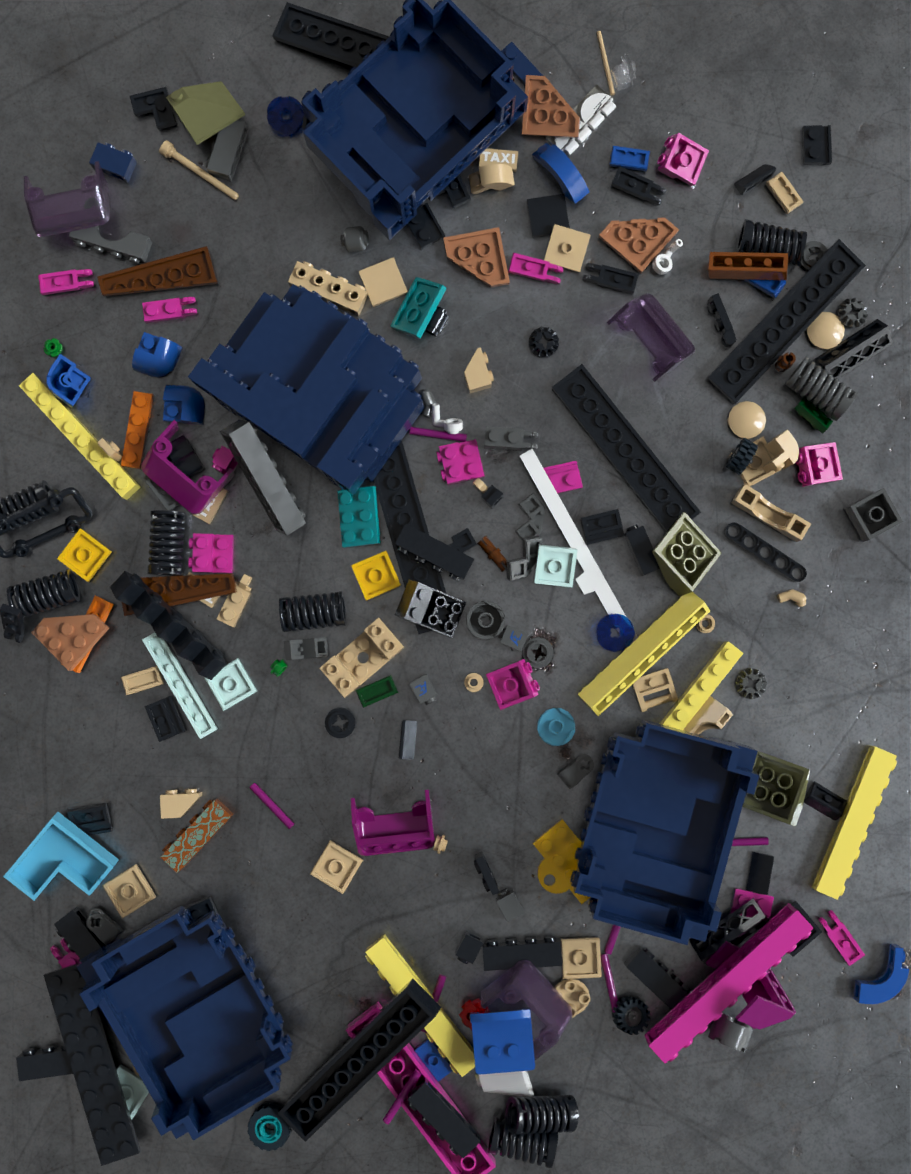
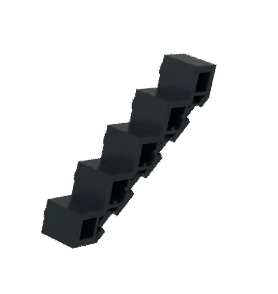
(168, 624)

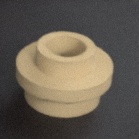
(711, 624)
(473, 688)
(440, 844)

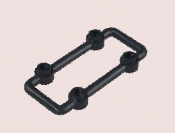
(55, 499)

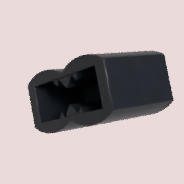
(185, 457)

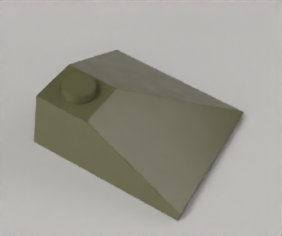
(205, 109)
(685, 555)
(779, 789)

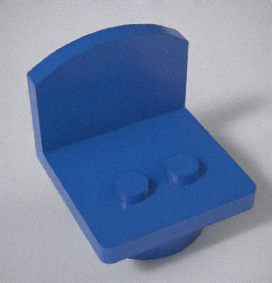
(502, 1041)

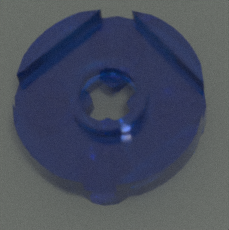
(274, 115)
(615, 643)

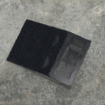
(430, 608)

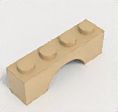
(780, 520)
(710, 716)

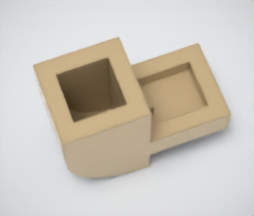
(491, 177)
(784, 450)

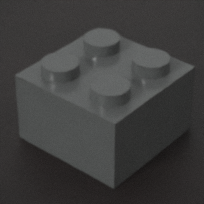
(873, 515)

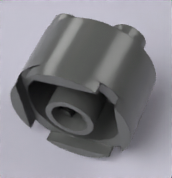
(495, 615)
(731, 1033)

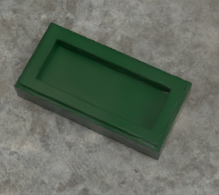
(376, 691)

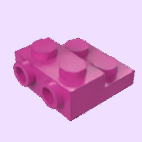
(682, 159)
(223, 460)
(460, 462)
(818, 464)
(211, 553)
(513, 684)

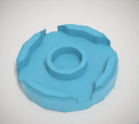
(556, 726)

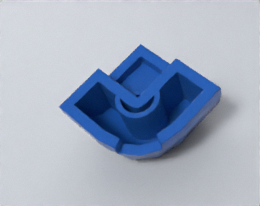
(155, 356)
(66, 380)
(183, 405)

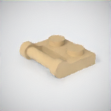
(653, 683)

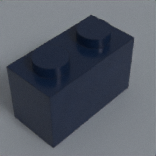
(113, 162)

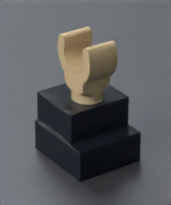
(490, 495)

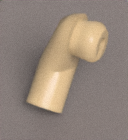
(793, 595)

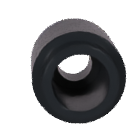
(437, 322)

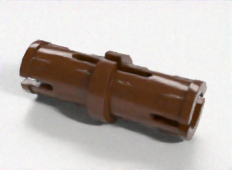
(783, 362)
(493, 553)

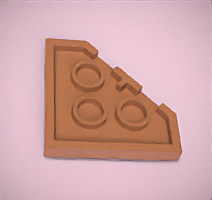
(548, 111)
(638, 239)
(480, 255)
(70, 636)

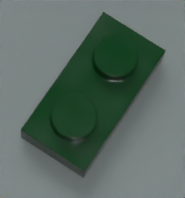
(814, 415)

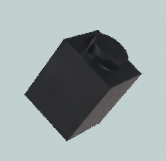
(468, 948)

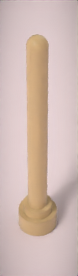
(167, 150)

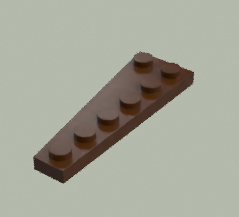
(173, 272)
(189, 588)

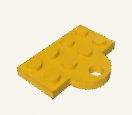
(558, 849)

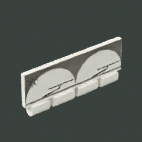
(589, 112)

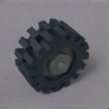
(742, 456)
(631, 1015)

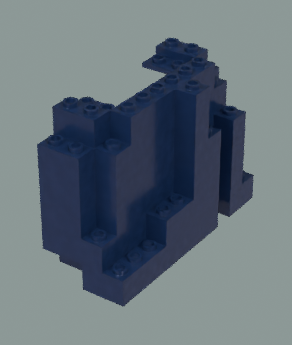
(413, 112)
(316, 385)
(662, 830)
(189, 1019)

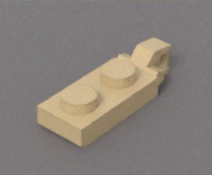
(235, 602)

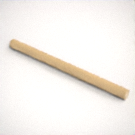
(605, 62)

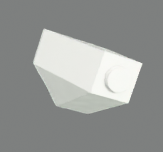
(506, 1083)

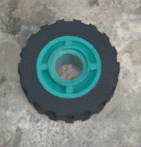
(261, 1135)

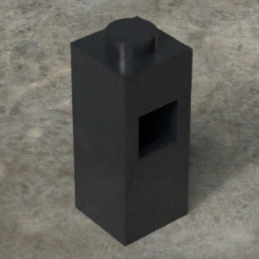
(641, 549)

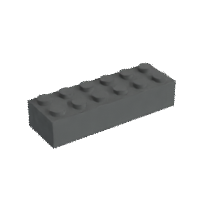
(263, 476)

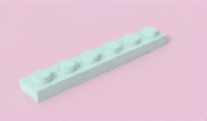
(180, 685)

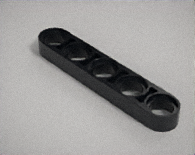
(774, 553)

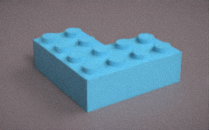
(64, 850)

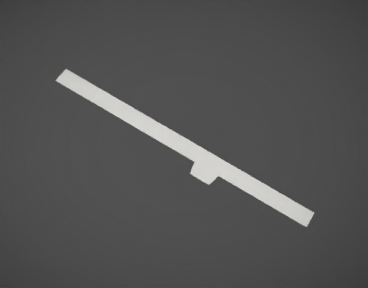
(592, 577)

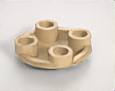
(826, 331)
(746, 420)
(575, 994)

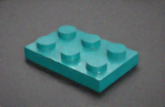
(418, 307)
(359, 517)

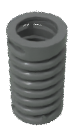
(816, 376)

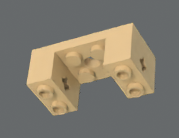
(347, 672)

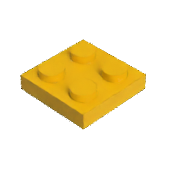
(84, 555)
(376, 575)

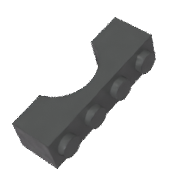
(133, 246)

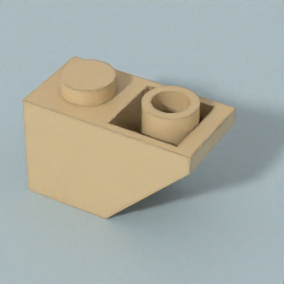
(476, 373)
(178, 804)

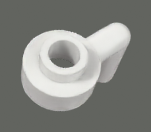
(664, 259)
(451, 425)

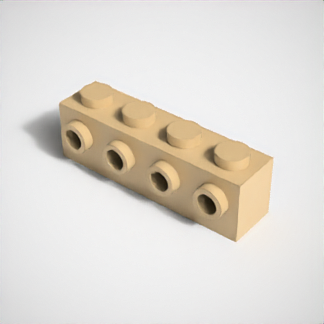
(332, 289)

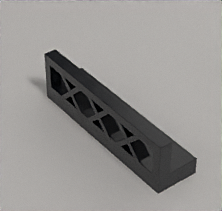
(854, 346)
(736, 935)

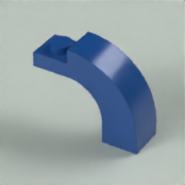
(563, 171)
(888, 984)

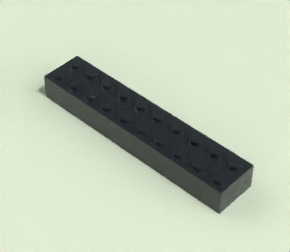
(359, 1059)

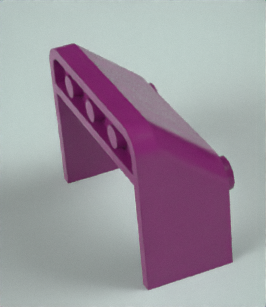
(182, 489)
(393, 831)
(765, 1001)

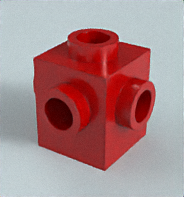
(471, 1006)

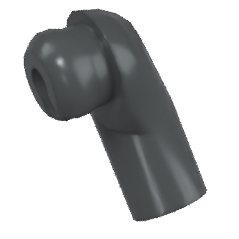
(428, 399)

